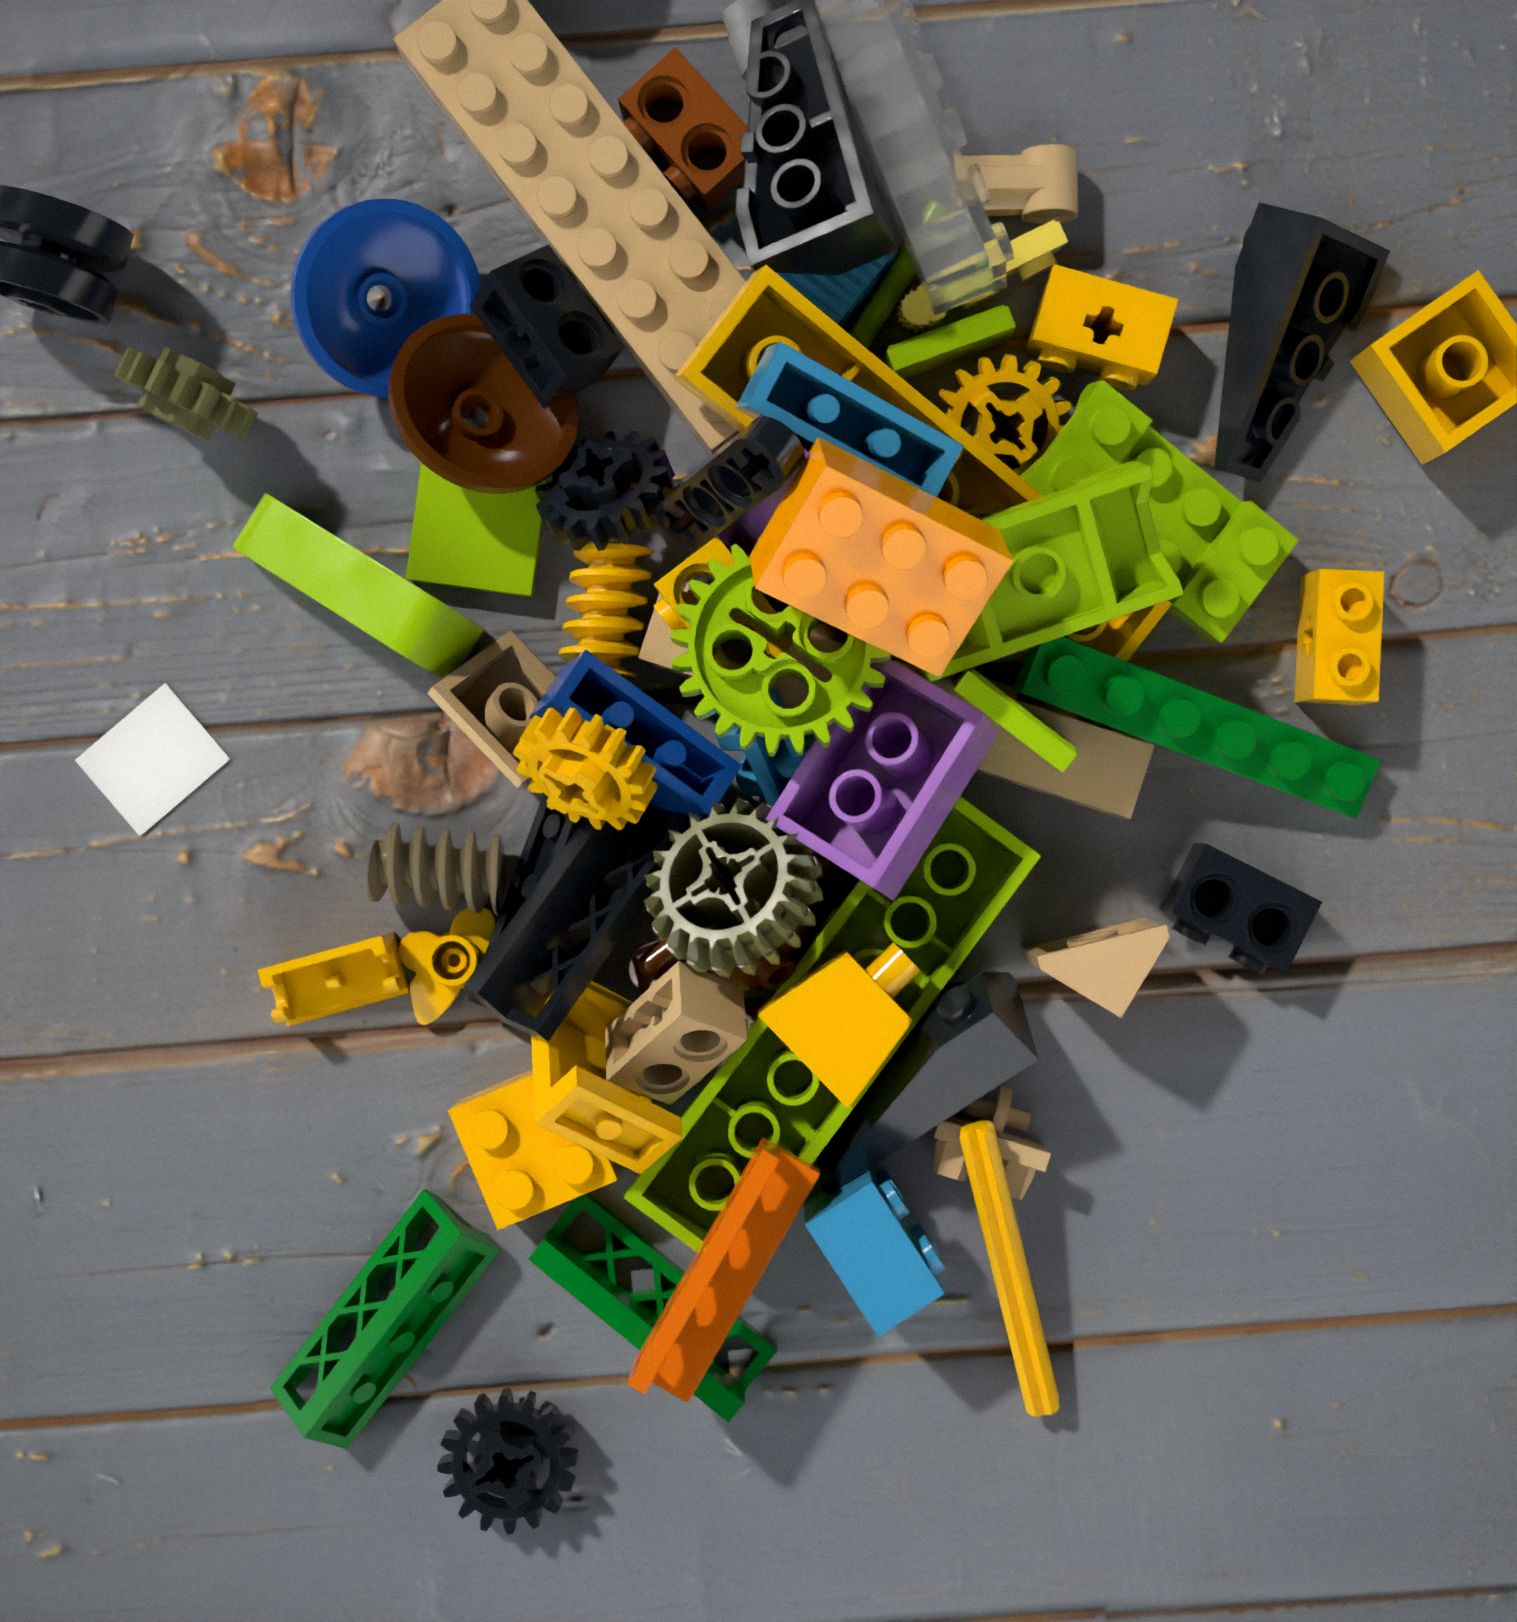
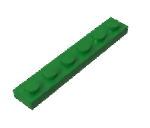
(1197, 724)

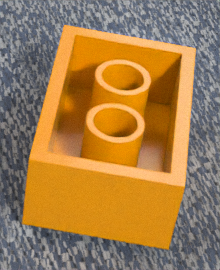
(879, 558)

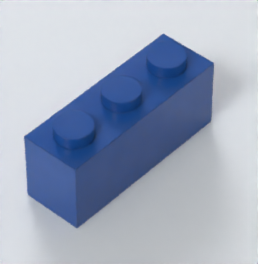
(687, 764)

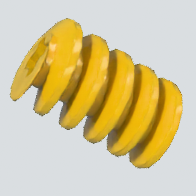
(606, 604)

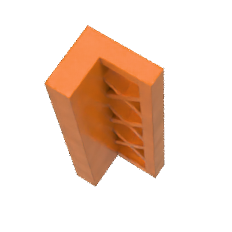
(724, 1271)

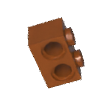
(703, 123)

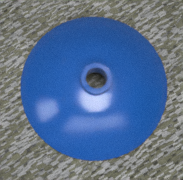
(381, 244)

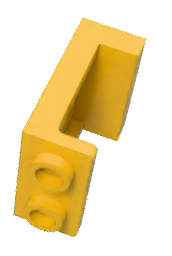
(579, 1101)

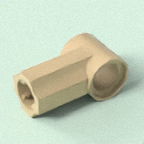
(1035, 184)

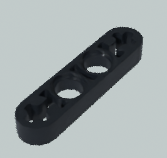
(731, 482)

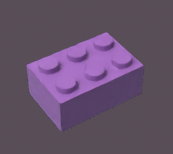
(889, 782)

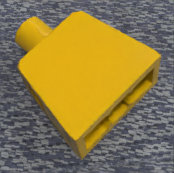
(844, 1018)

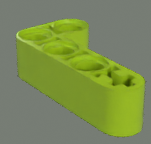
(357, 588)

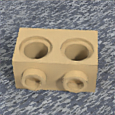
(675, 1033)

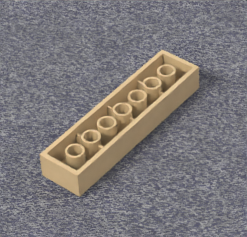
(579, 185)

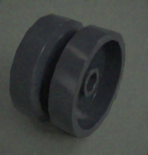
(53, 255)

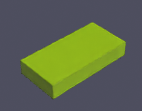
(951, 342)

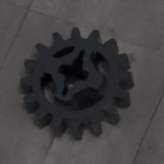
(605, 490)
(486, 1474)

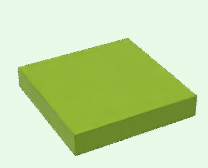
(474, 538)
(1015, 718)

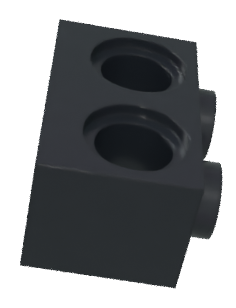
(546, 325)
(1244, 895)

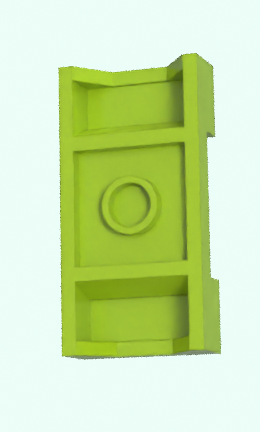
(1209, 537)
(1075, 565)

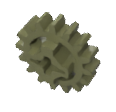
(186, 393)

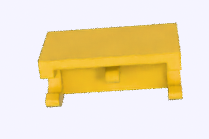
(336, 980)

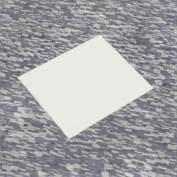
(152, 759)

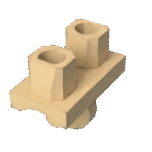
(1019, 1155)

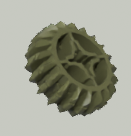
(697, 892)

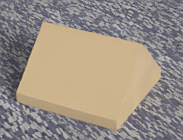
(494, 698)
(1103, 962)

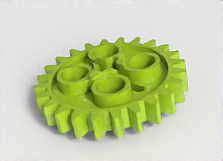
(744, 694)

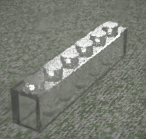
(917, 150)

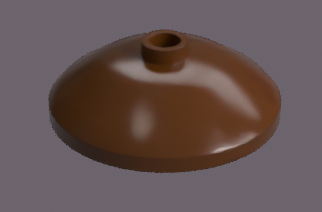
(460, 373)

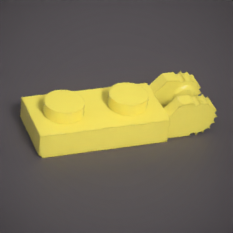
(1032, 256)

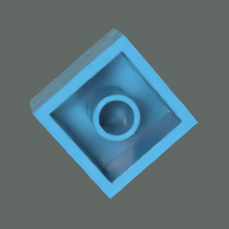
(874, 1250)

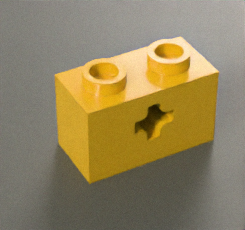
(1133, 321)
(1339, 637)

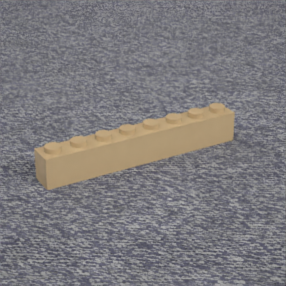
(1101, 777)

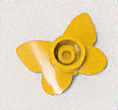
(445, 961)

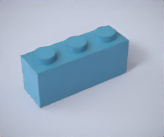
(828, 406)

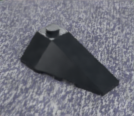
(807, 173)
(1289, 305)
(947, 1061)

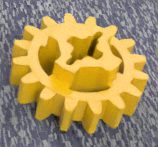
(1025, 406)
(585, 768)

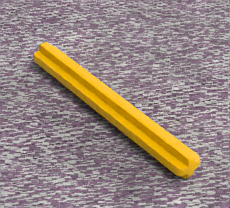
(1009, 1267)

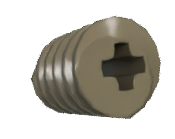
(437, 869)

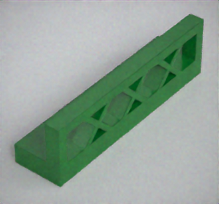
(624, 1308)
(388, 1331)

